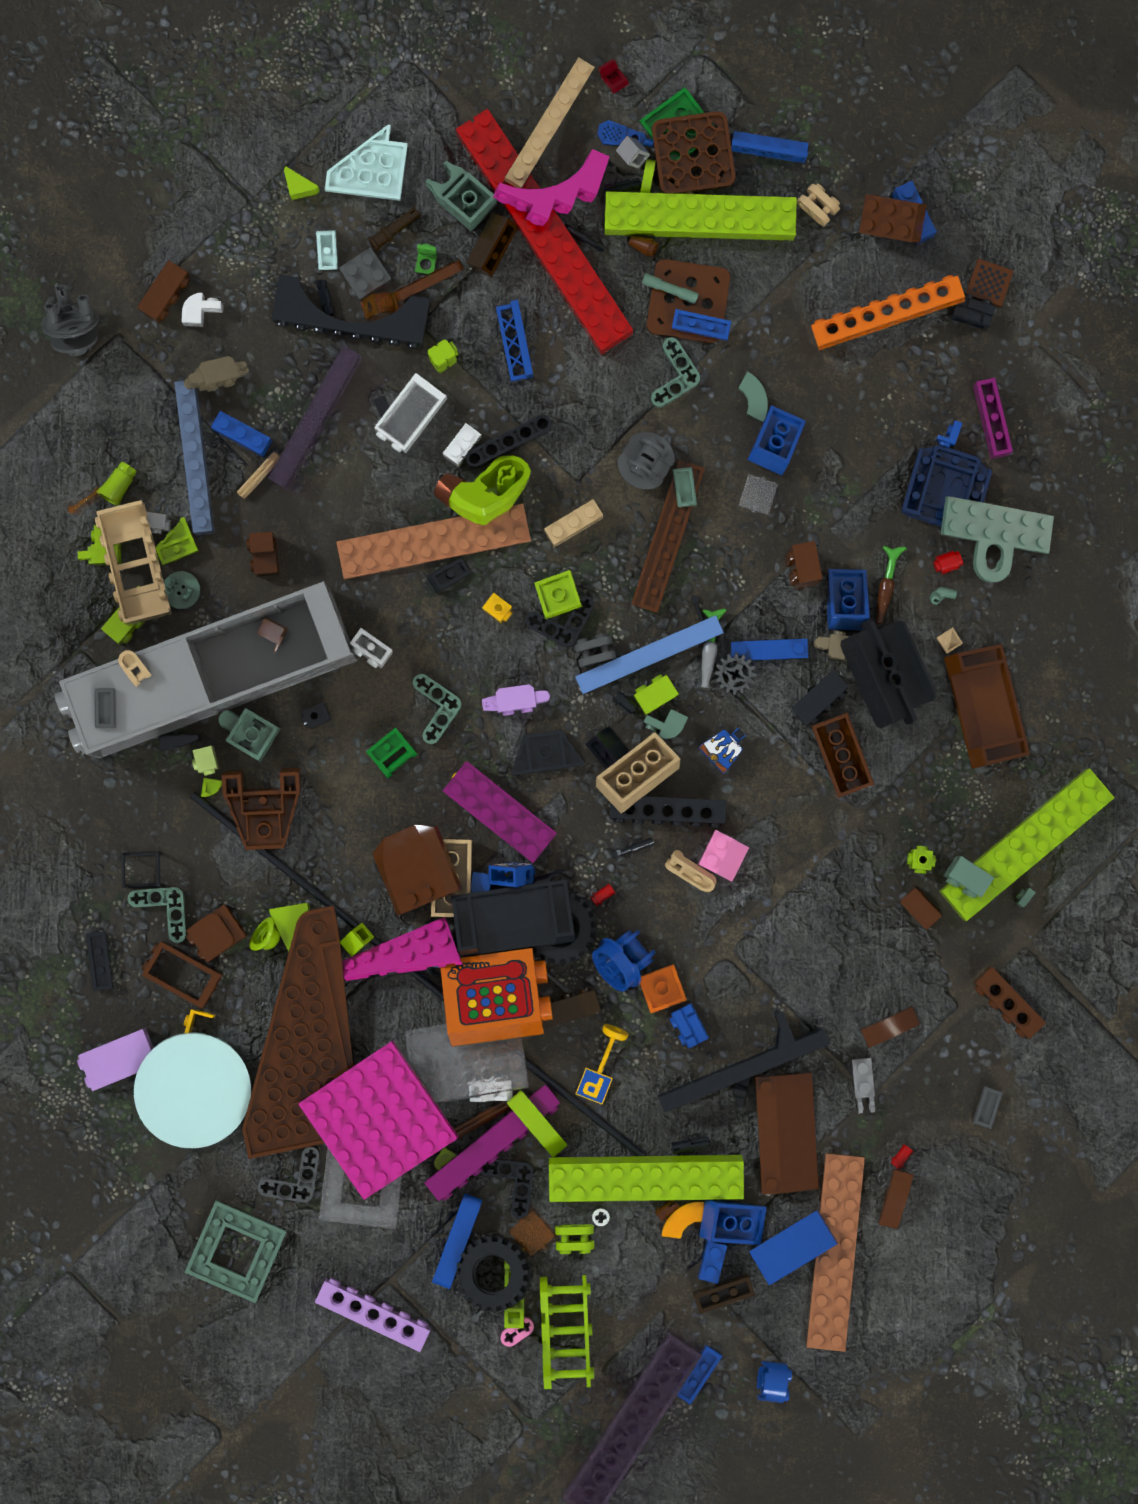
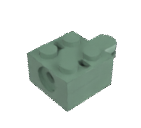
(249, 732)

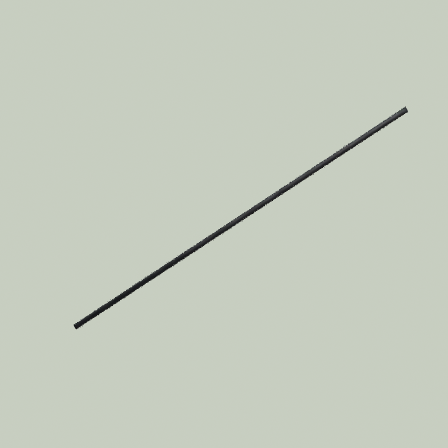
(416, 974)

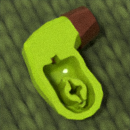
(489, 494)

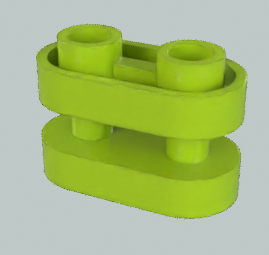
(584, 1245)

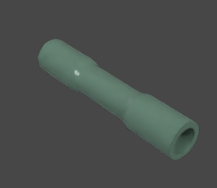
(659, 284)

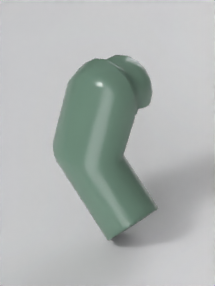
(940, 593)

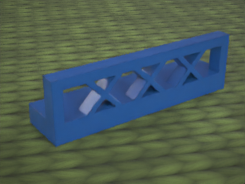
(769, 147)
(524, 354)

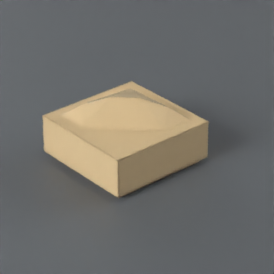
(949, 640)

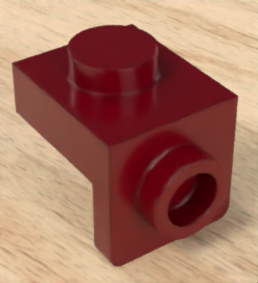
(612, 76)

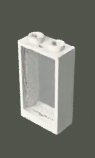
(410, 413)

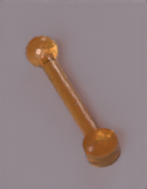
(71, 509)

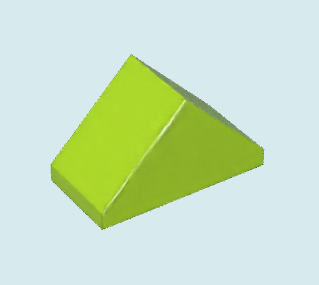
(298, 185)

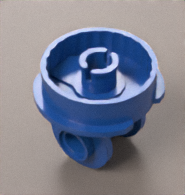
(616, 966)

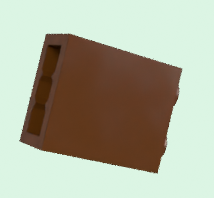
(215, 933)

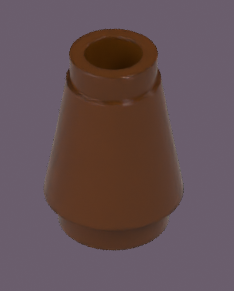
(644, 245)

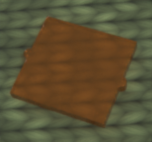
(531, 1233)

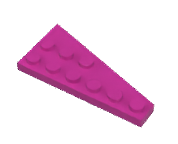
(410, 952)

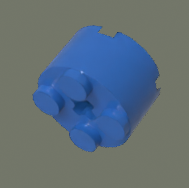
(773, 1382)

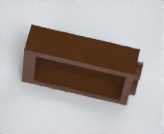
(210, 987)

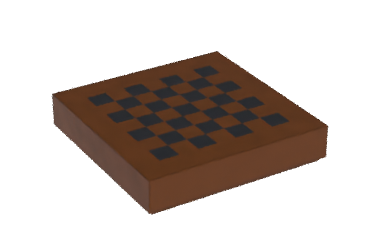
(989, 282)

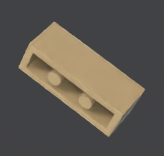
(573, 523)

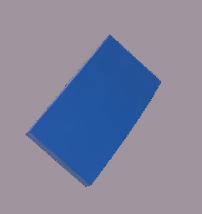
(793, 1247)

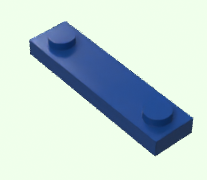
(771, 649)

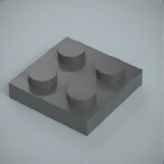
(365, 273)

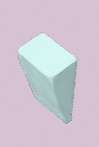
(327, 250)

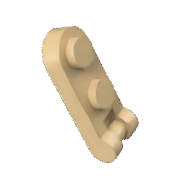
(691, 872)

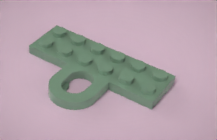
(996, 526)

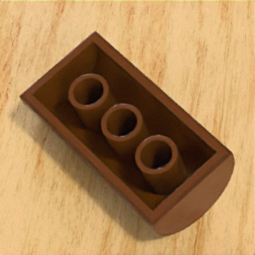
(842, 755)

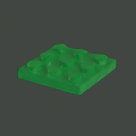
(678, 105)

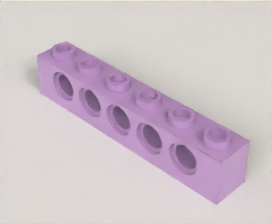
(326, 1299)

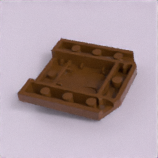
(415, 867)

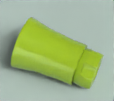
(117, 484)

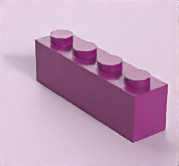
(992, 418)

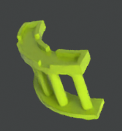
(549, 1331)

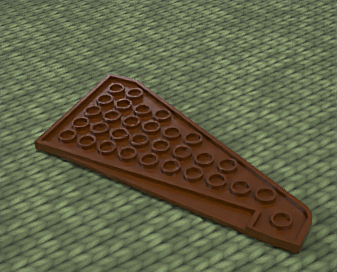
(305, 1039)

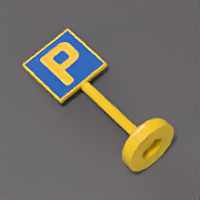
(593, 1083)

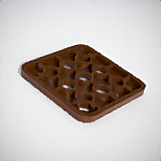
(709, 164)
(705, 287)

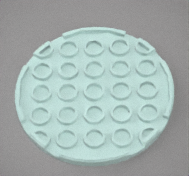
(192, 1090)

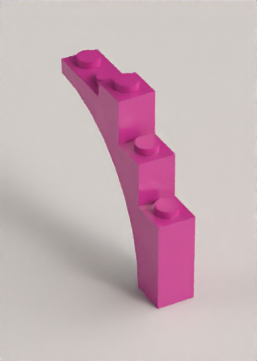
(559, 197)

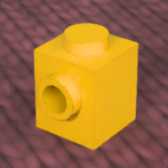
(498, 608)

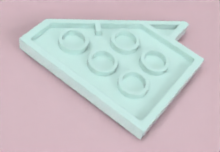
(371, 169)

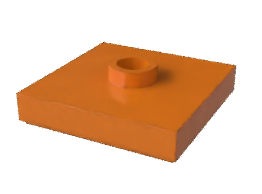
(662, 988)

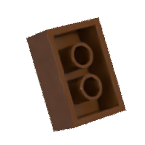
(892, 218)
(804, 565)

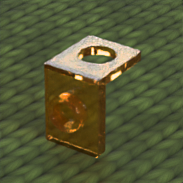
(380, 303)

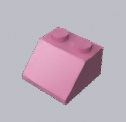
(723, 855)

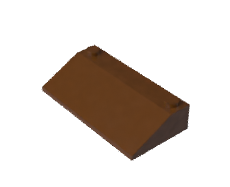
(987, 706)
(786, 1133)

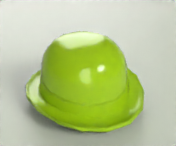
(265, 936)

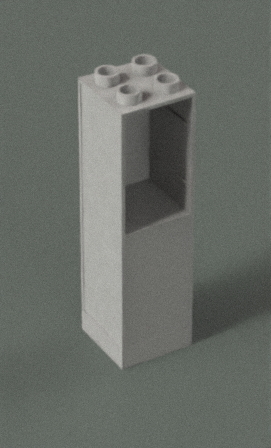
(209, 671)

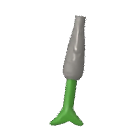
(709, 651)

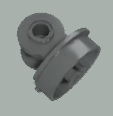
(645, 460)

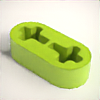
(648, 176)

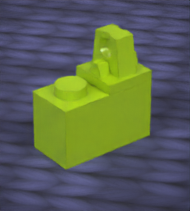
(96, 552)

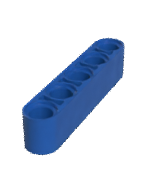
(457, 1240)

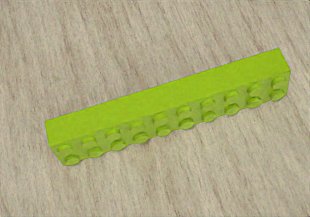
(700, 216)
(1033, 840)
(646, 1178)

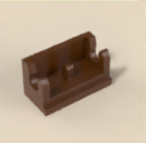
(921, 907)

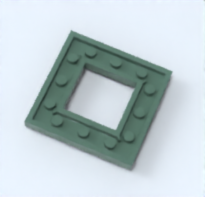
(225, 1216)

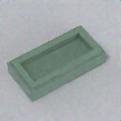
(684, 487)

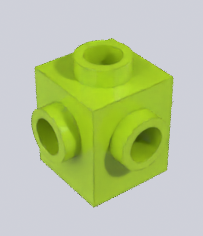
(913, 859)

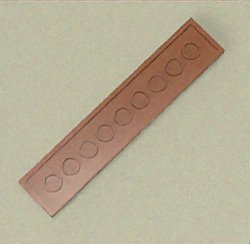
(430, 543)
(835, 1266)

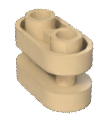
(818, 194)

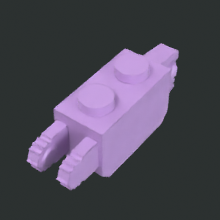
(514, 699)

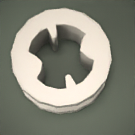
(605, 1221)

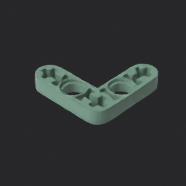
(681, 379)
(443, 710)
(165, 900)

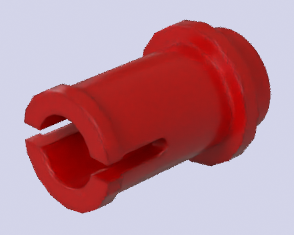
(602, 894)
(901, 1157)

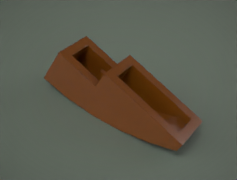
(889, 1027)
(895, 1198)

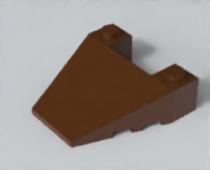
(262, 814)

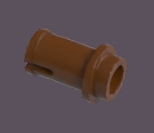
(665, 1210)

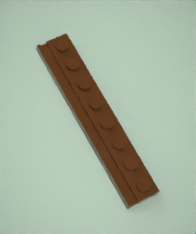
(664, 546)

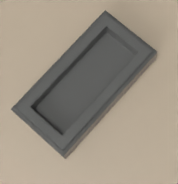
(105, 708)
(987, 1107)

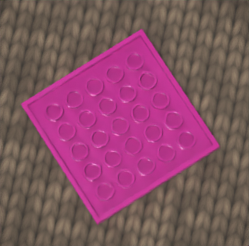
(378, 1120)

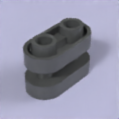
(601, 641)

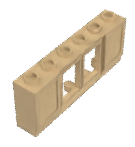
(123, 525)

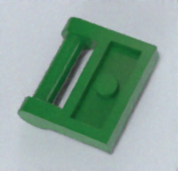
(386, 748)

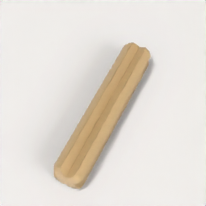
(258, 475)

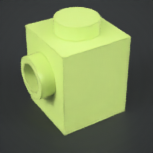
(205, 760)

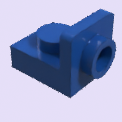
(952, 432)

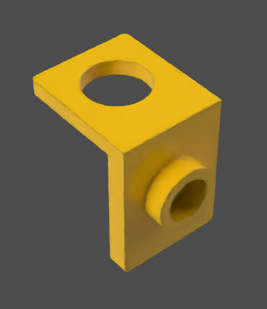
(189, 1019)

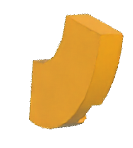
(681, 1218)

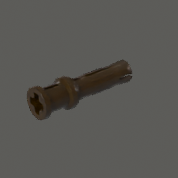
(386, 233)

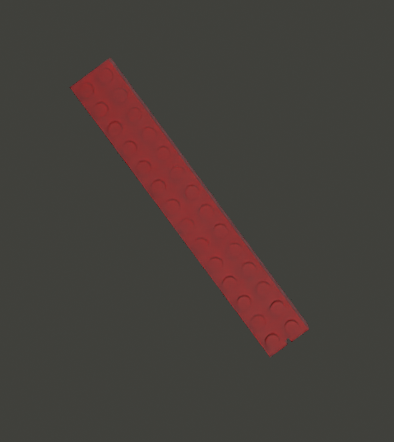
(550, 242)

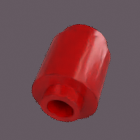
(948, 562)

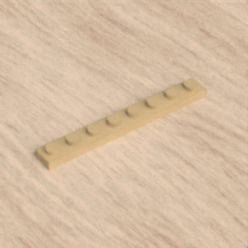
(549, 123)

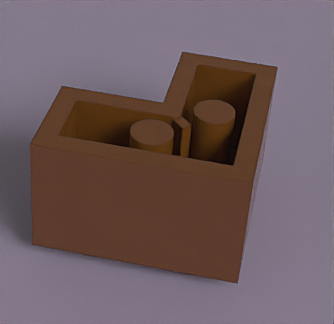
(265, 553)

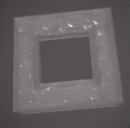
(336, 1211)

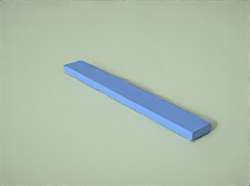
(649, 654)

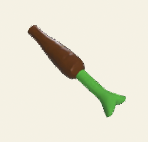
(887, 584)

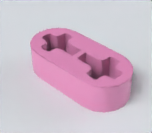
(519, 1336)

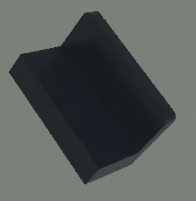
(607, 747)

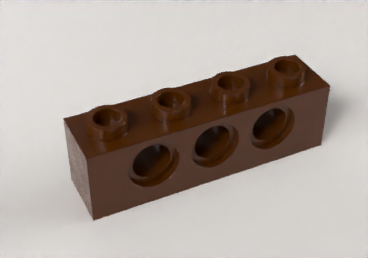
(1032, 1022)

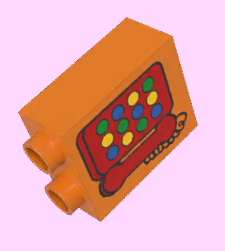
(495, 997)

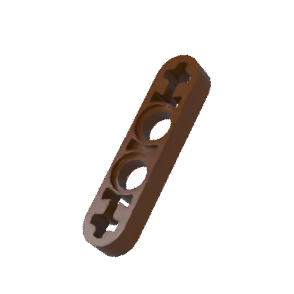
(428, 280)

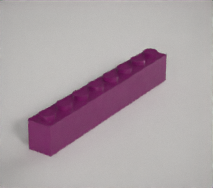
(487, 1147)

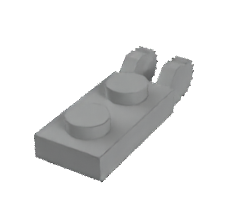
(863, 1082)

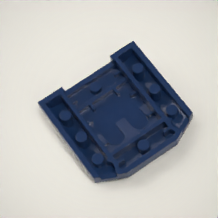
(940, 474)

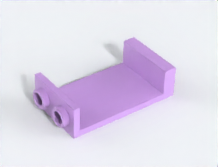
(115, 1059)

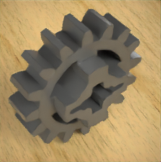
(732, 680)

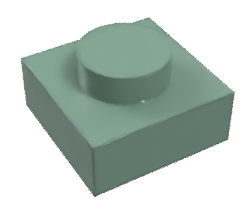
(1024, 897)

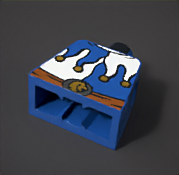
(723, 748)
(520, 874)

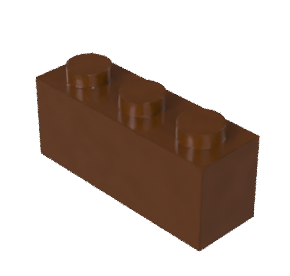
(164, 292)

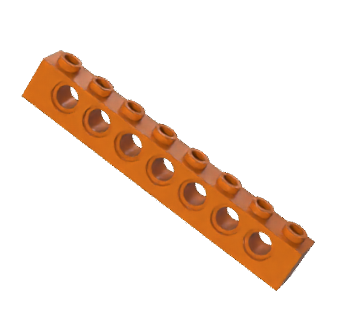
(881, 321)

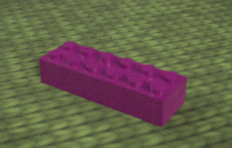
(499, 811)

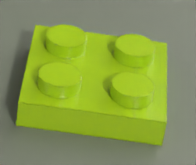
(558, 594)

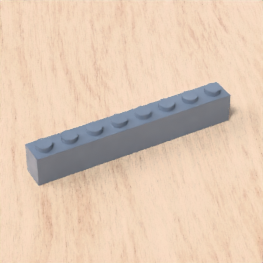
(194, 460)

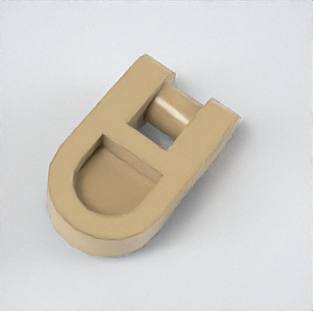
(128, 662)

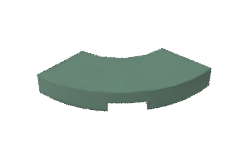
(755, 396)

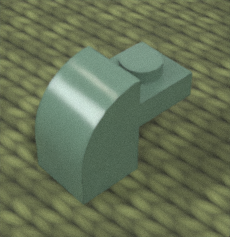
(670, 728)

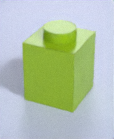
(356, 939)

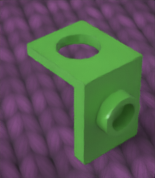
(428, 252)

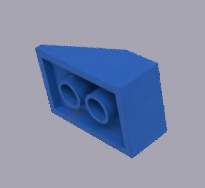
(776, 440)
(847, 599)
(732, 1222)

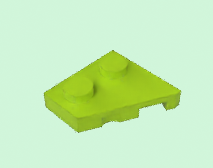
(177, 544)

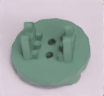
(188, 595)

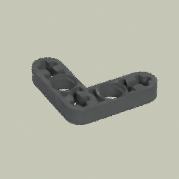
(301, 1183)

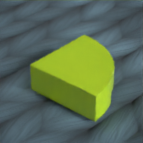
(210, 787)

